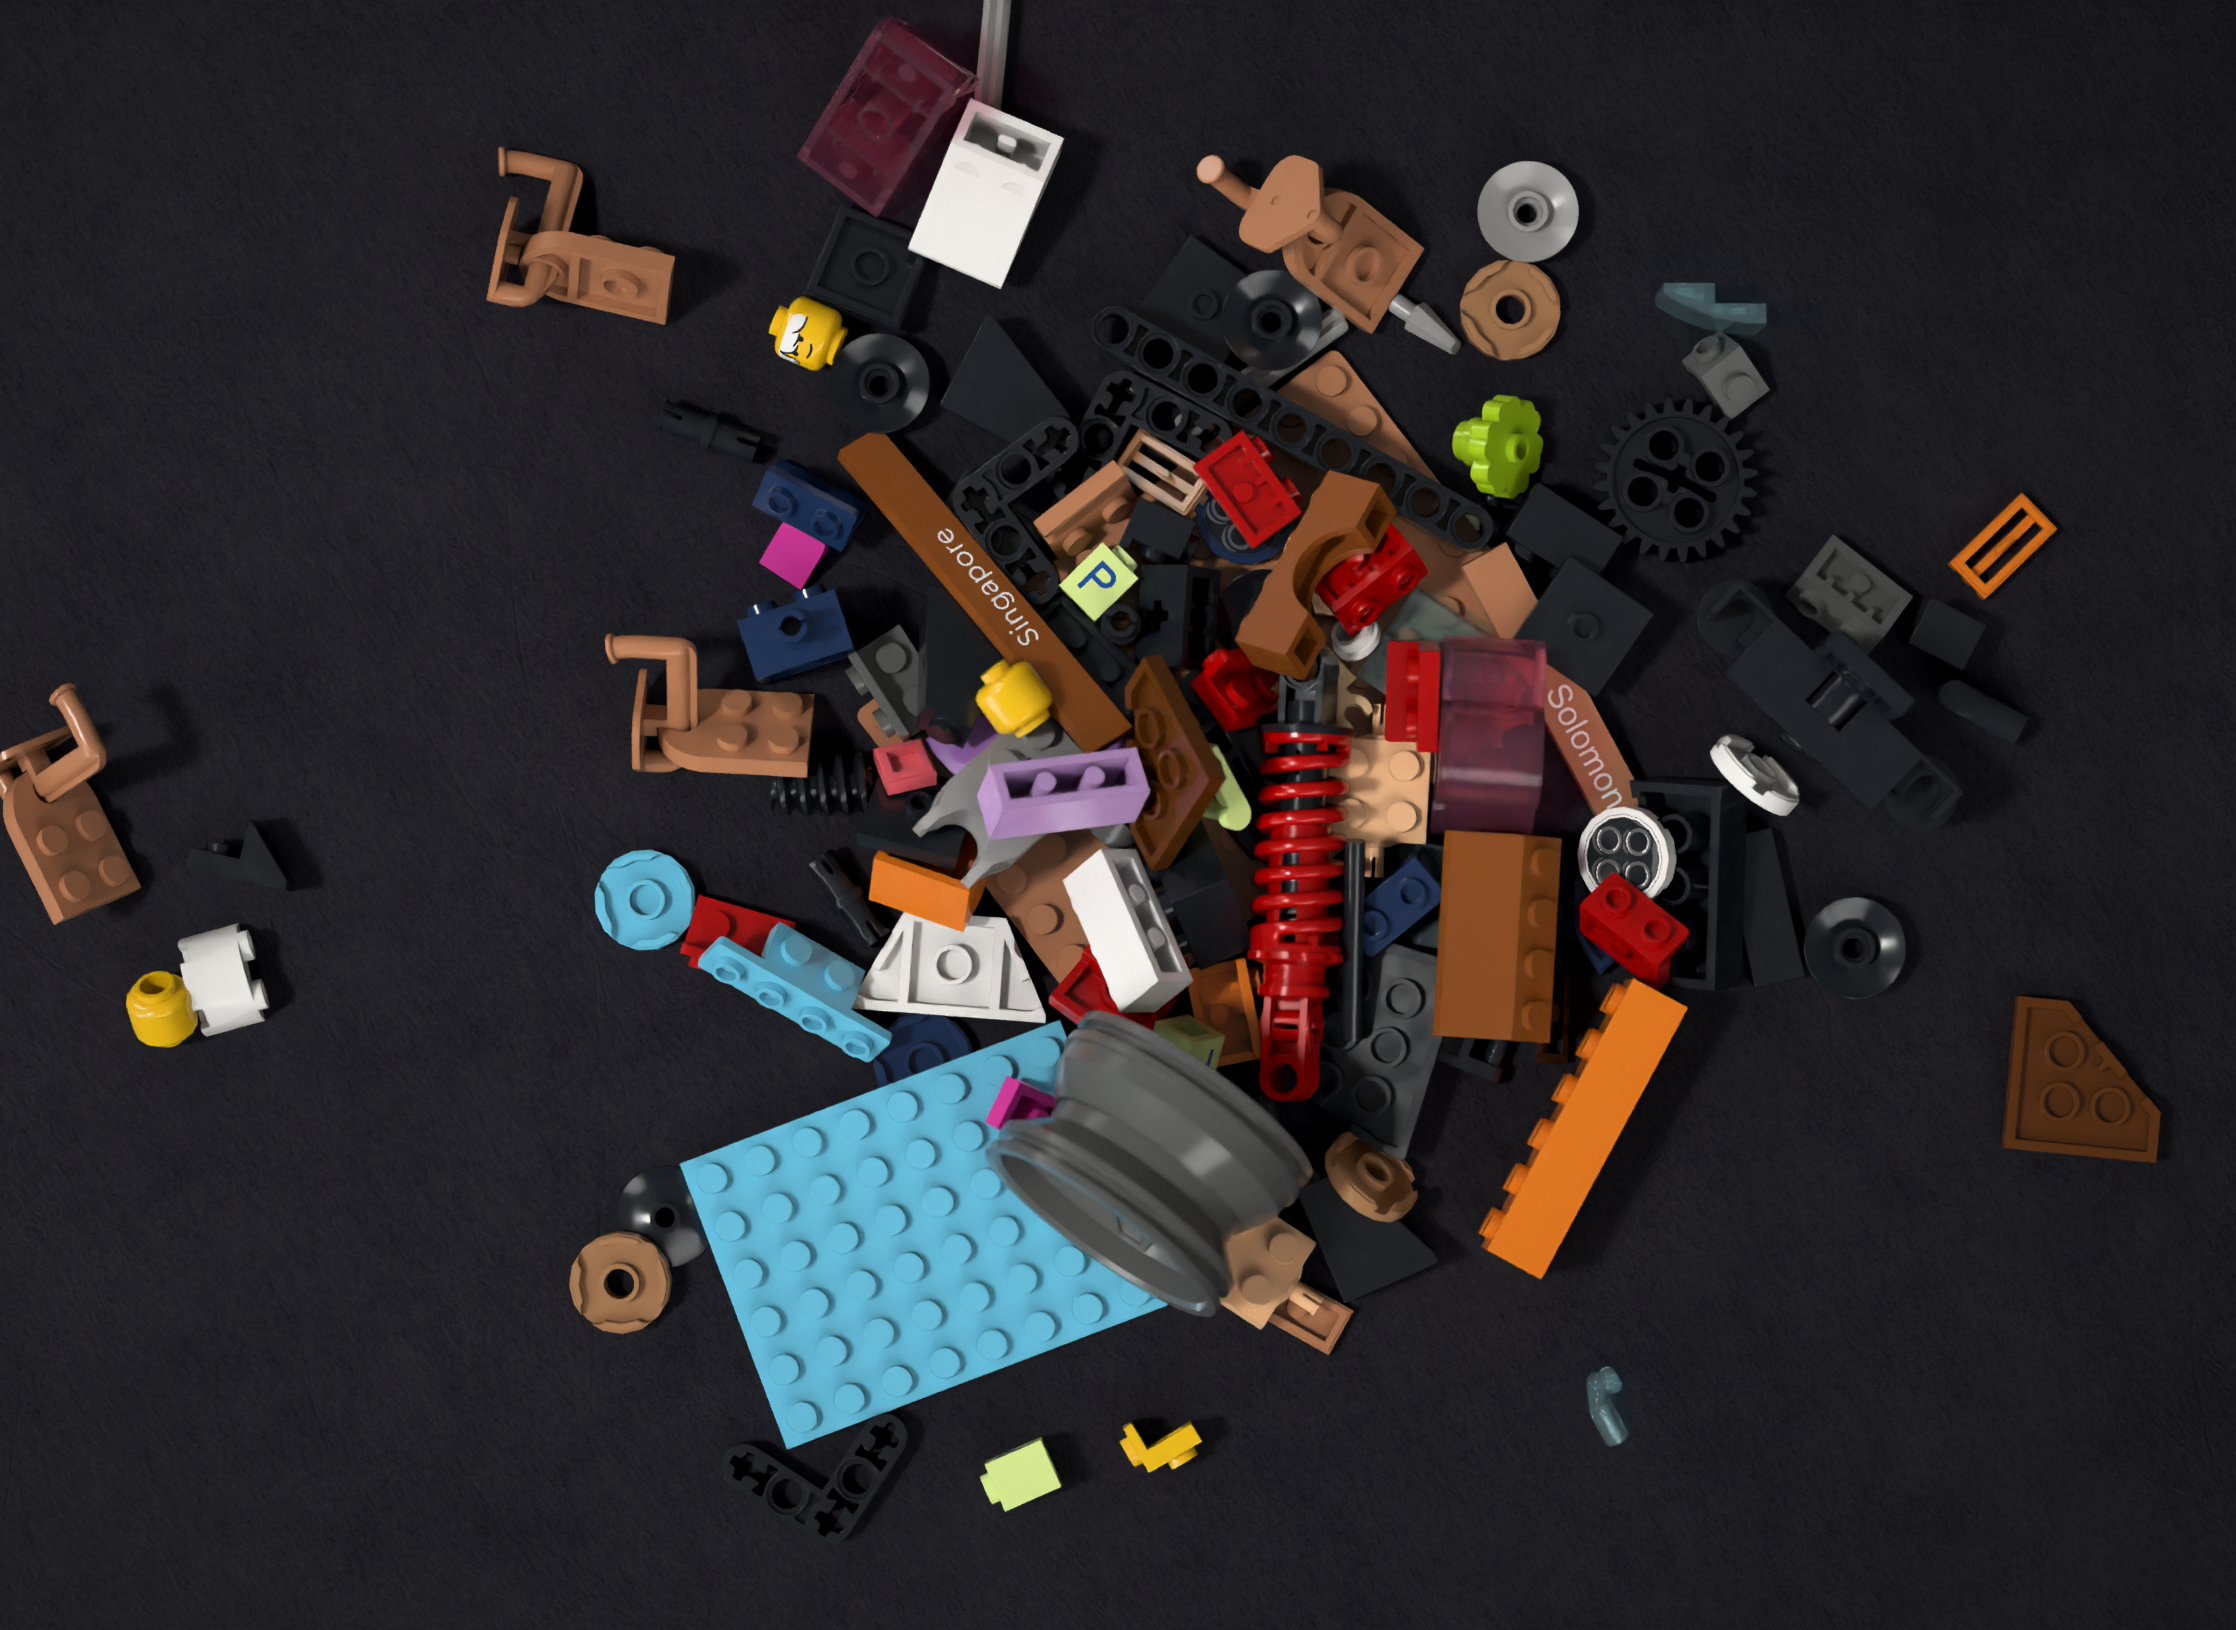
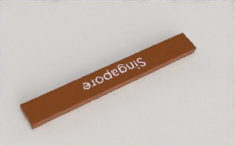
(983, 589)

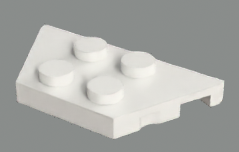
(952, 972)

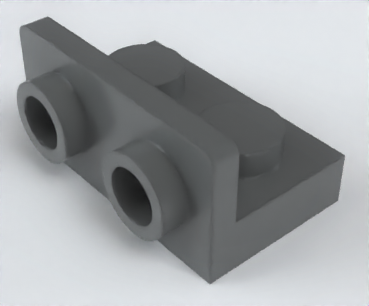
(1848, 595)
(891, 674)

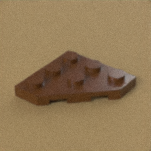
(1175, 761)
(2071, 1090)

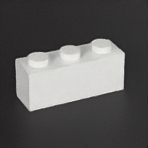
(1127, 930)

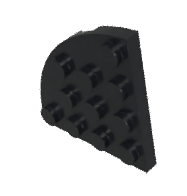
(1385, 1077)

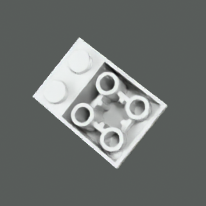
(986, 193)

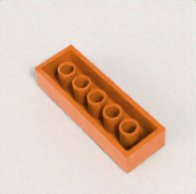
(1582, 1127)

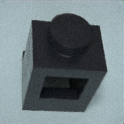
(1160, 534)

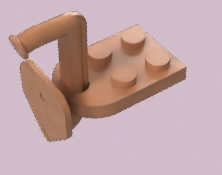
(1353, 251)
(571, 265)
(712, 727)
(59, 819)

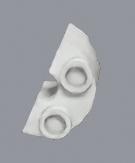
(221, 980)

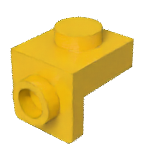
(1173, 1448)

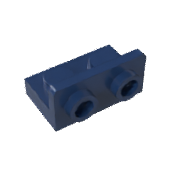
(810, 504)
(1399, 900)

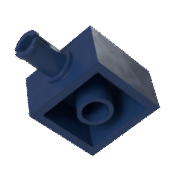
(796, 635)

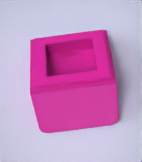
(793, 555)

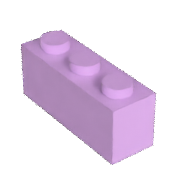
(1063, 793)

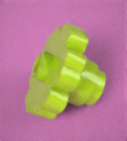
(1501, 445)

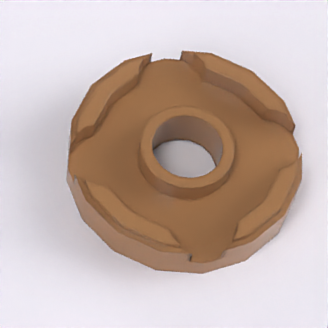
(1514, 280)
(1370, 1179)
(641, 1260)

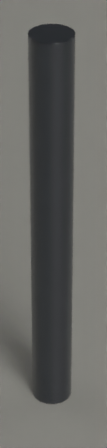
(1353, 940)

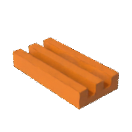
(1971, 576)

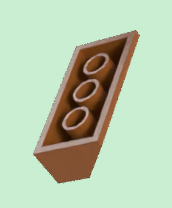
(1497, 936)

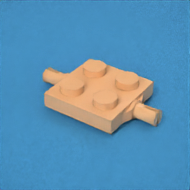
(1385, 794)
(1268, 1271)

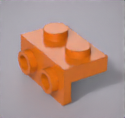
(1225, 1001)

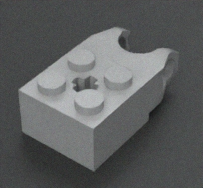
(959, 803)

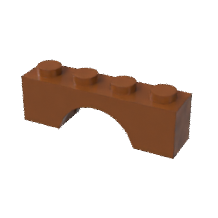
(1342, 521)

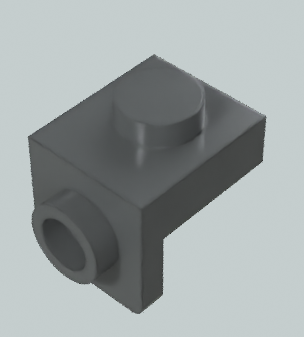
(1725, 374)

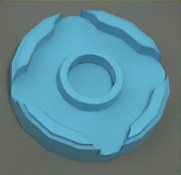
(645, 900)

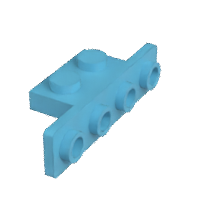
(803, 985)

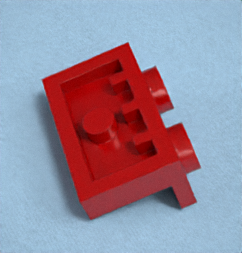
(1248, 488)
(1371, 582)
(1237, 690)
(1412, 693)
(717, 919)
(1632, 929)

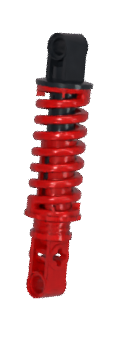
(1295, 936)

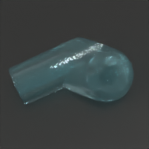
(1601, 1408)

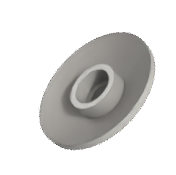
(1543, 190)

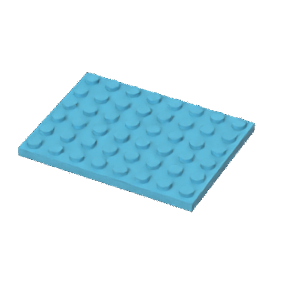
(888, 1251)

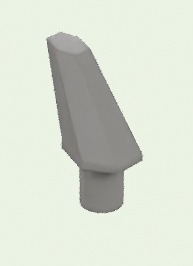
(1424, 323)

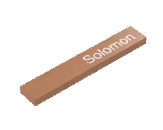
(1567, 707)

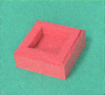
(905, 766)

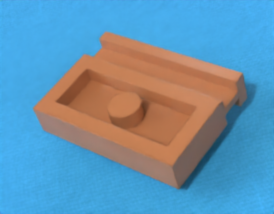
(1075, 518)

